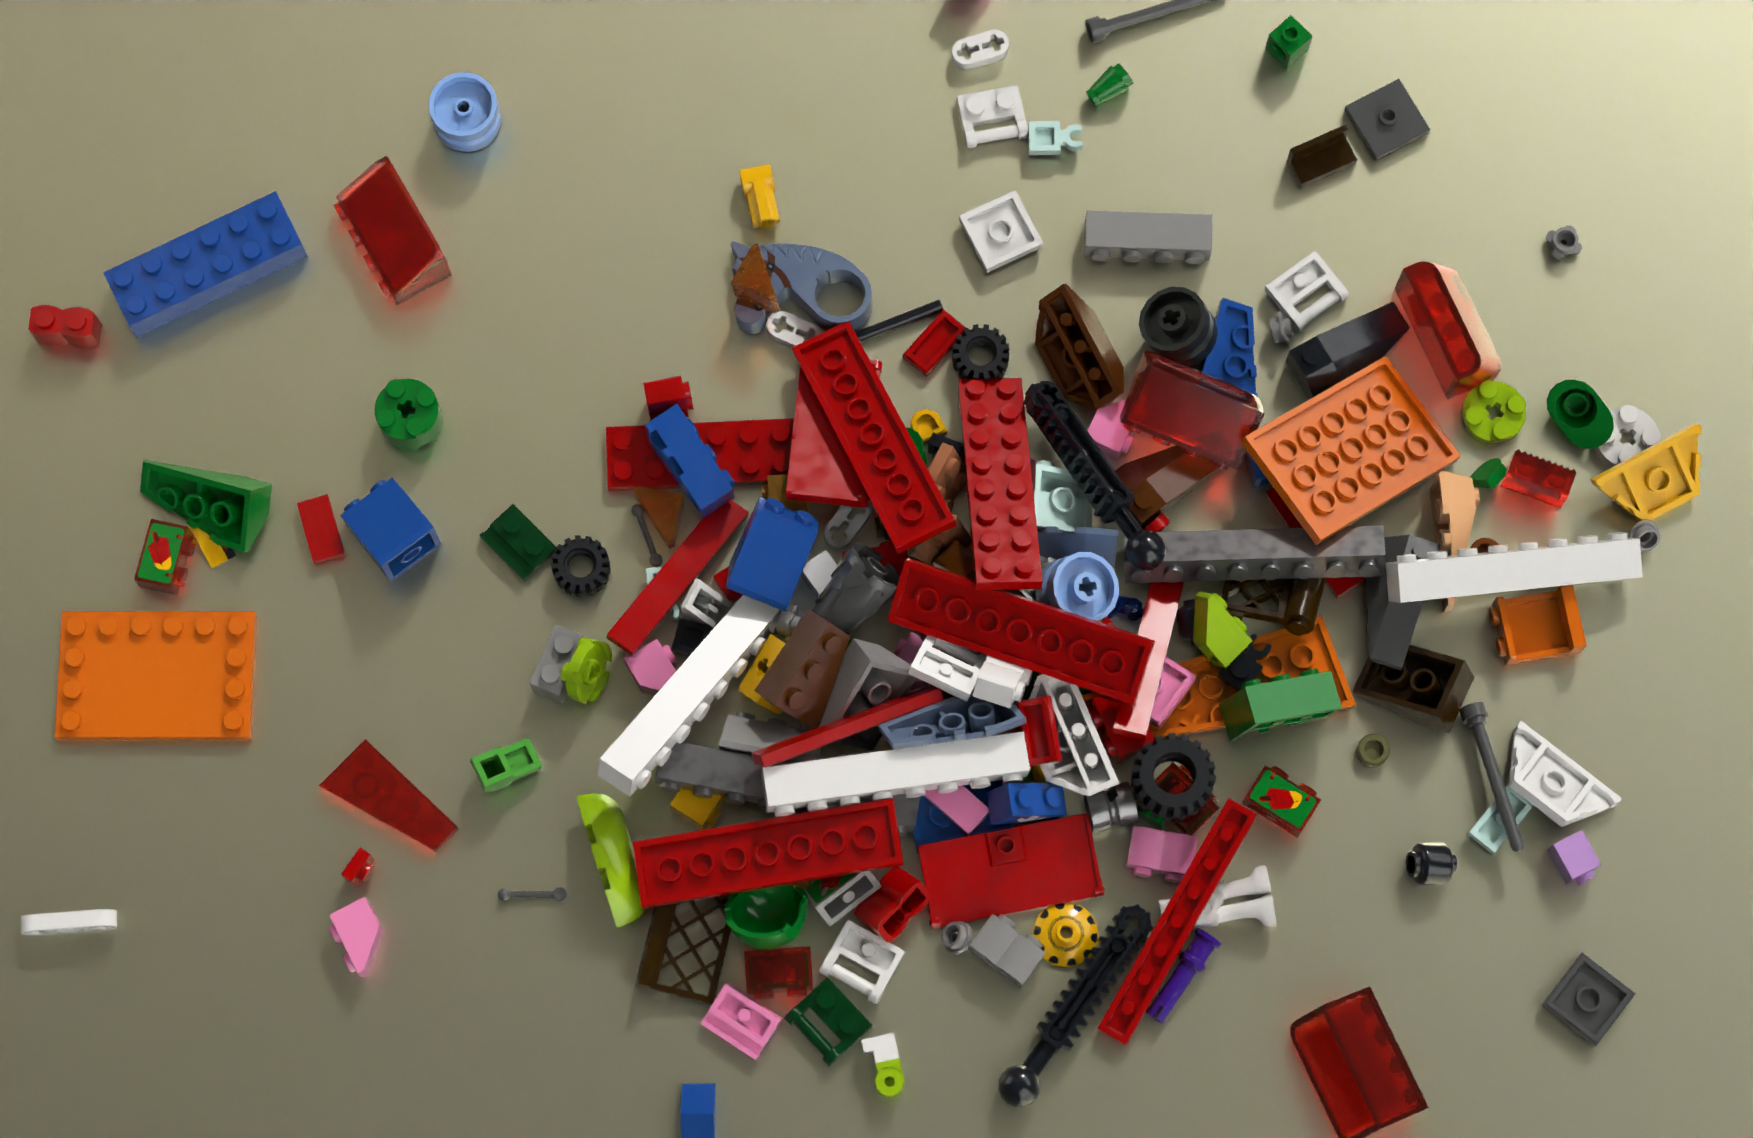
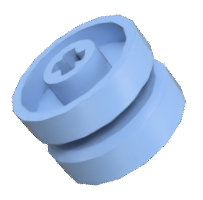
(465, 112)
(1080, 585)

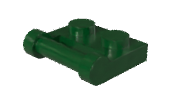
(836, 1013)

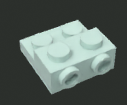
(1058, 498)

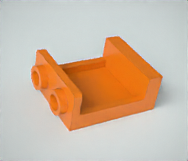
(1538, 626)

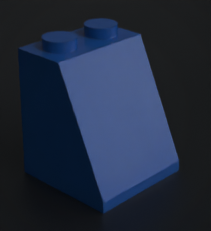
(390, 528)
(772, 553)

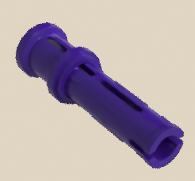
(1191, 963)

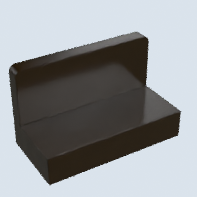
(1321, 157)

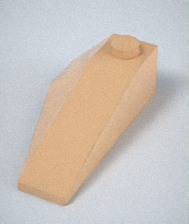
(1453, 514)

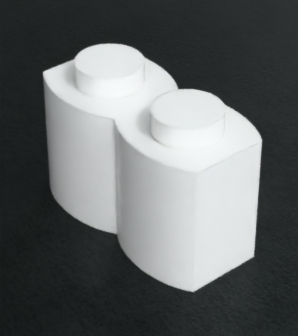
(1001, 682)

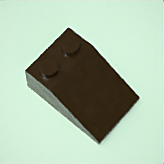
(1424, 691)

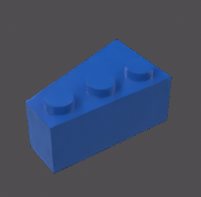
(690, 461)

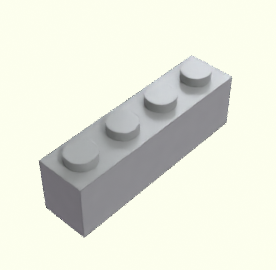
(1148, 236)

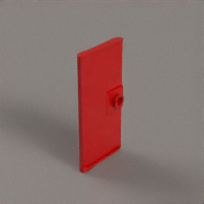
(817, 461)
(1010, 870)

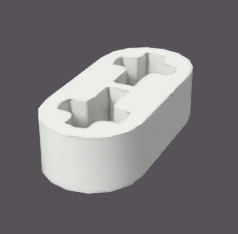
(977, 45)
(793, 323)
(852, 530)

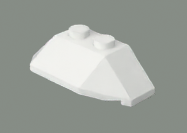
(1084, 760)

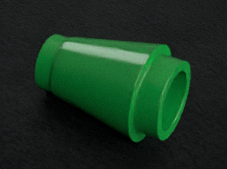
(1109, 85)

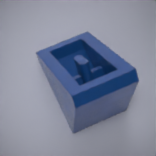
(698, 1111)

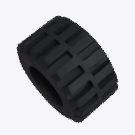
(1185, 753)

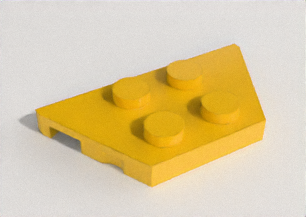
(1656, 476)

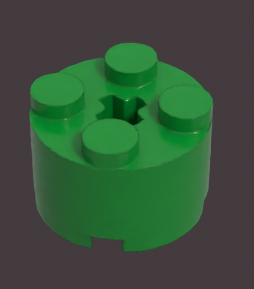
(399, 399)

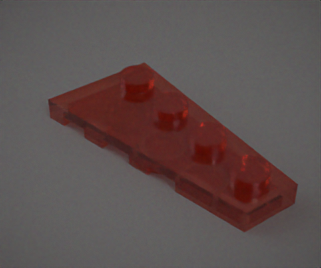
(386, 794)

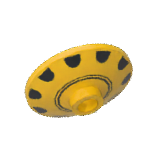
(1063, 951)

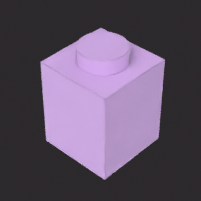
(1575, 858)

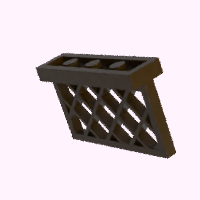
(656, 947)

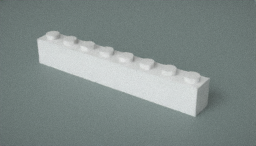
(1514, 569)
(688, 695)
(895, 772)

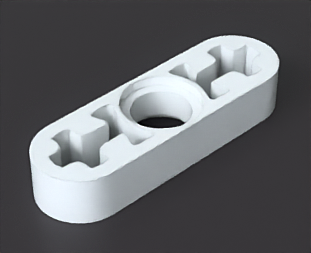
(69, 922)

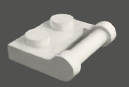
(990, 108)
(1301, 282)
(946, 671)
(868, 952)

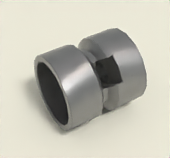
(1111, 807)

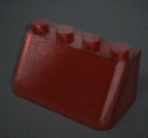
(391, 232)
(1447, 327)
(1191, 410)
(1357, 1065)

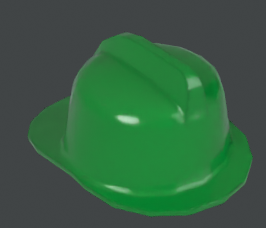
(1580, 413)

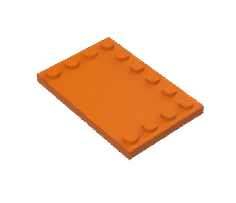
(1350, 450)
(156, 675)

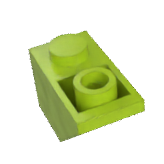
(1216, 631)

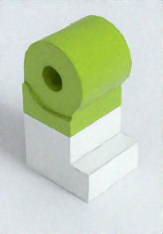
(889, 1076)

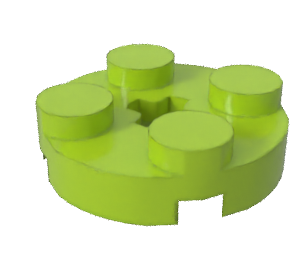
(1510, 405)
(586, 672)

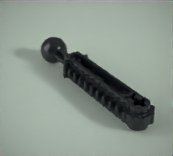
(1092, 472)
(1020, 1083)

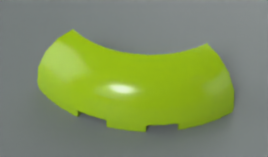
(614, 852)

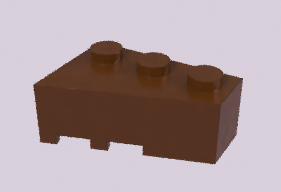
(806, 670)

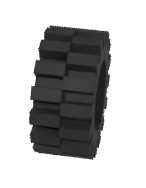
(976, 337)
(586, 584)

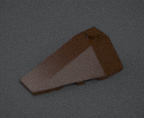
(1162, 481)

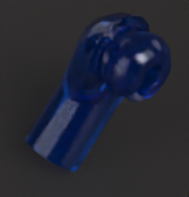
(1129, 606)

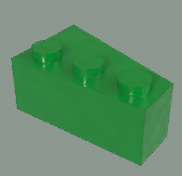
(1280, 703)

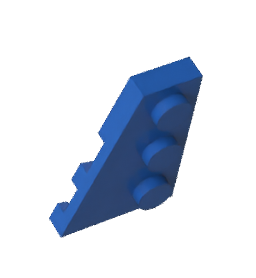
(1233, 353)

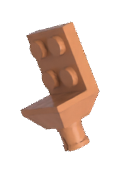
(950, 477)

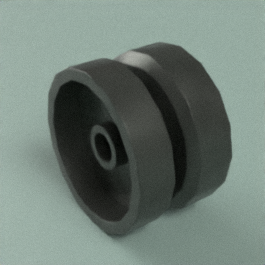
(1178, 325)

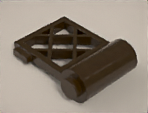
(1296, 606)

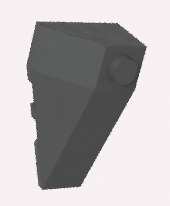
(1393, 622)

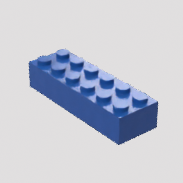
(205, 264)

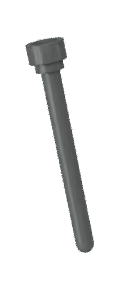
(1099, 28)
(1475, 716)

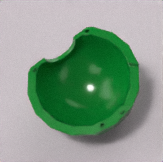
(767, 915)

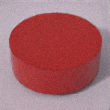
(1158, 523)

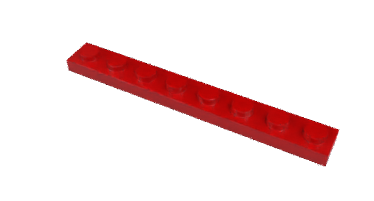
(1177, 921)

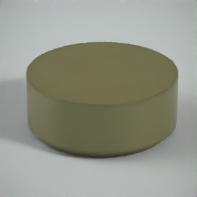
(1373, 750)

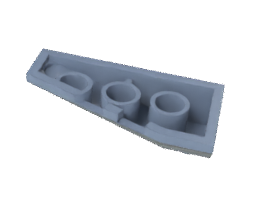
(1058, 544)
(951, 721)

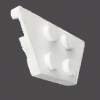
(1554, 780)

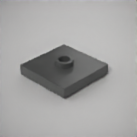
(1387, 119)
(1588, 999)

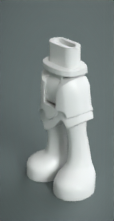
(1260, 908)

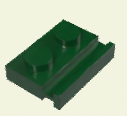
(518, 542)

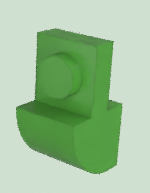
(504, 765)

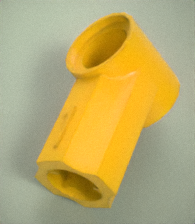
(758, 188)

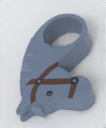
(798, 275)

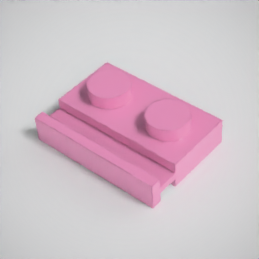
(741, 1020)

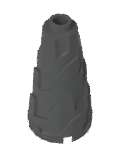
(856, 589)

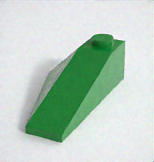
(216, 502)

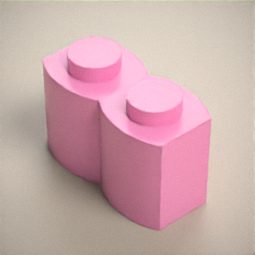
(1160, 853)

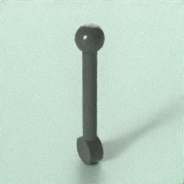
(655, 558)
(559, 894)

